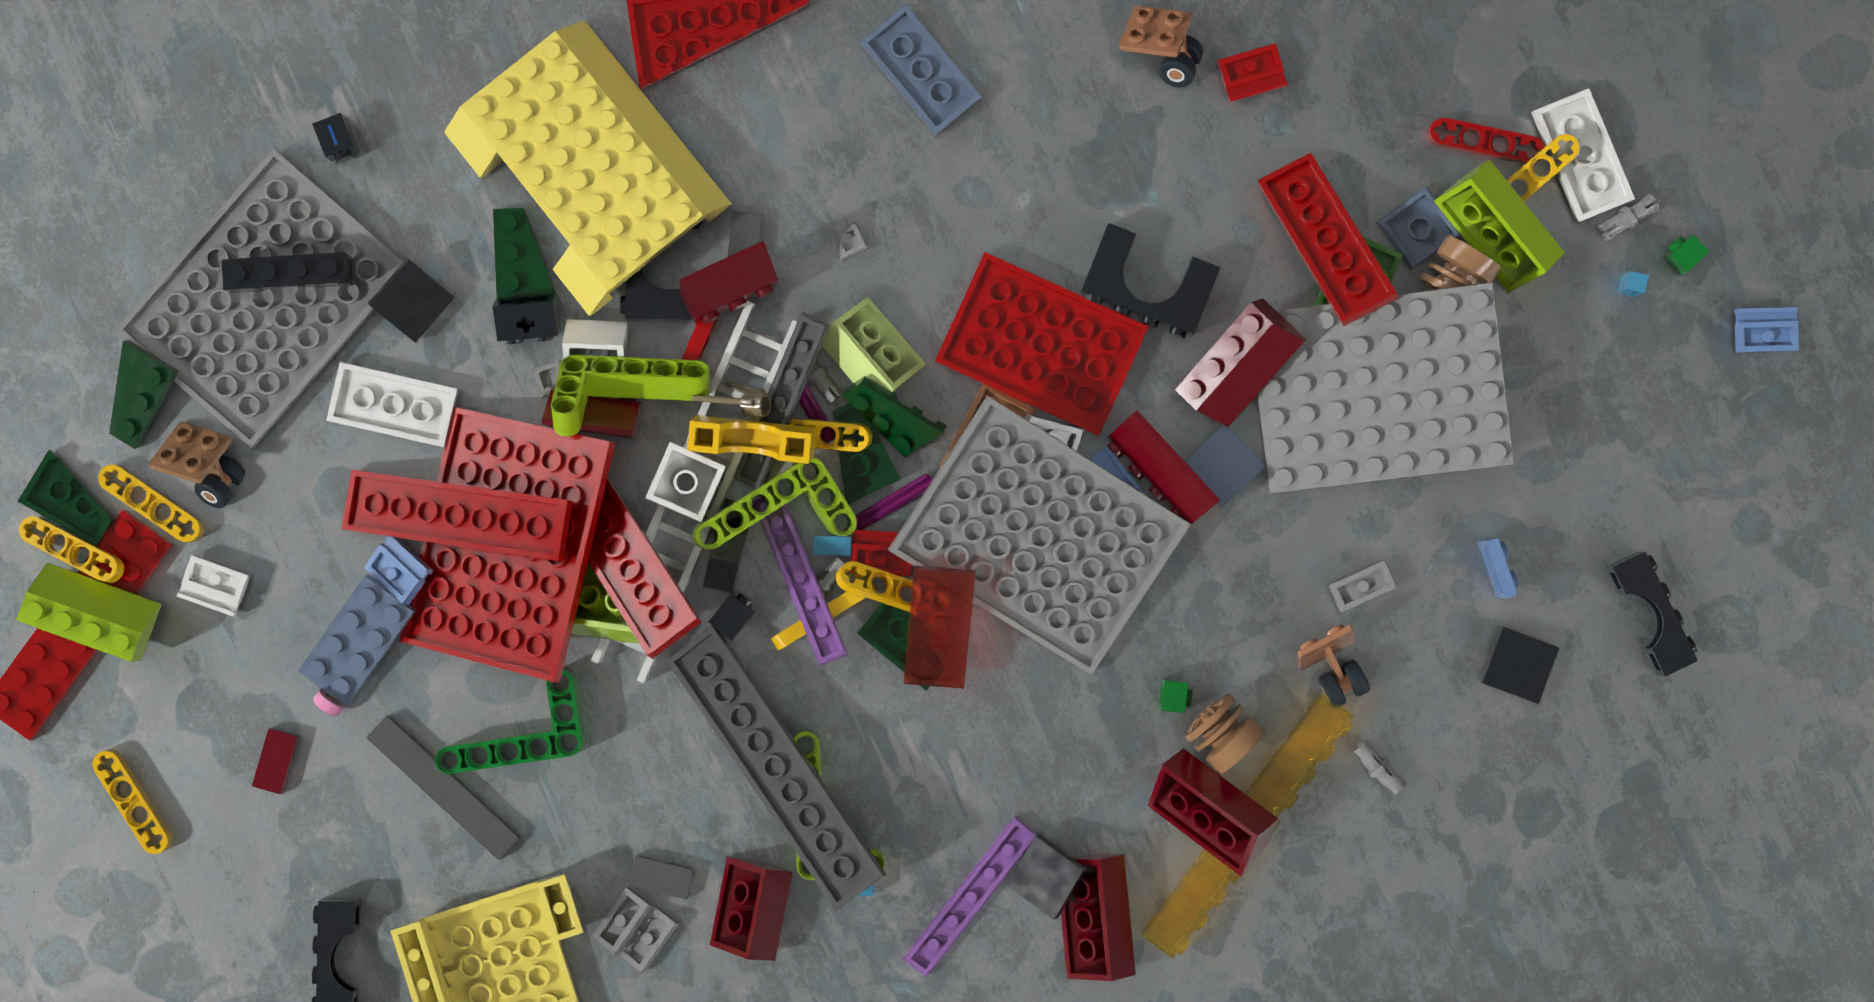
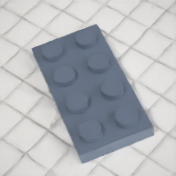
(920, 70)
(356, 640)

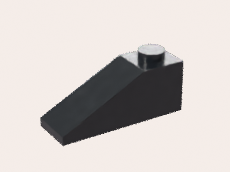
(726, 559)

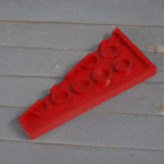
(681, 32)

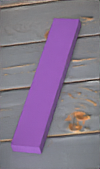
(802, 584)
(970, 896)

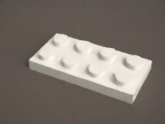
(1595, 176)
(392, 404)

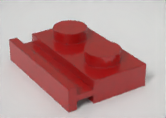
(1252, 73)
(872, 550)

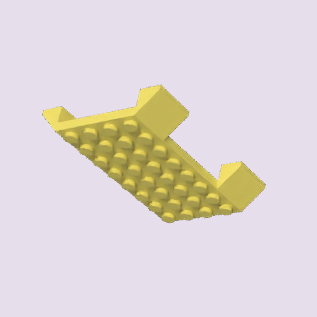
(589, 158)
(494, 947)

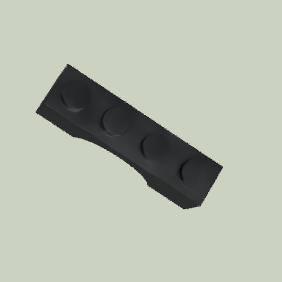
(273, 272)
(1670, 646)
(335, 920)

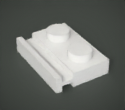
(213, 585)

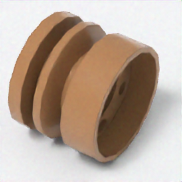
(1462, 266)
(1224, 733)

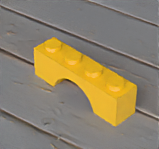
(775, 440)

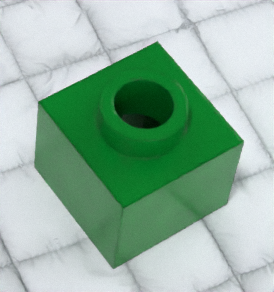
(1685, 253)
(1175, 696)

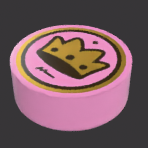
(327, 703)

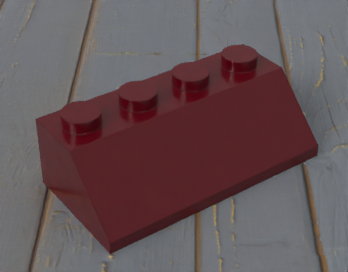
(1240, 363)
(1162, 468)
(1211, 811)
(1099, 922)

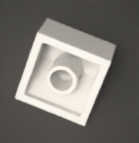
(595, 338)
(685, 482)

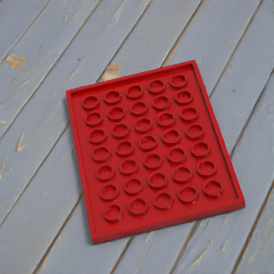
(504, 605)

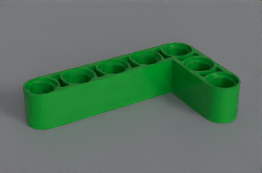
(524, 742)

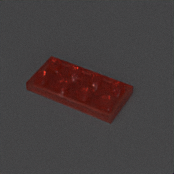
(939, 626)

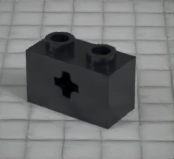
(538, 308)

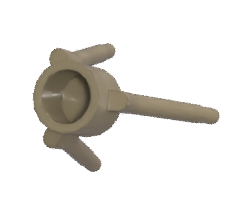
(755, 403)

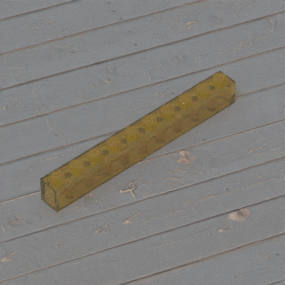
(1272, 789)

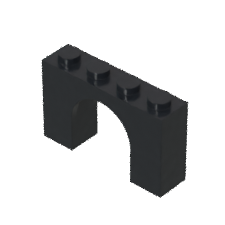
(1107, 285)
(653, 304)

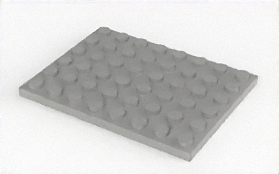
(259, 350)
(1389, 393)
(1047, 532)

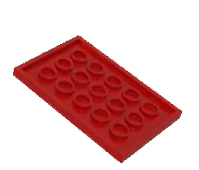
(1041, 344)

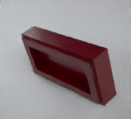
(275, 761)

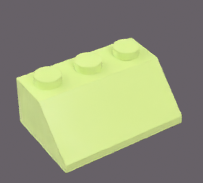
(870, 346)

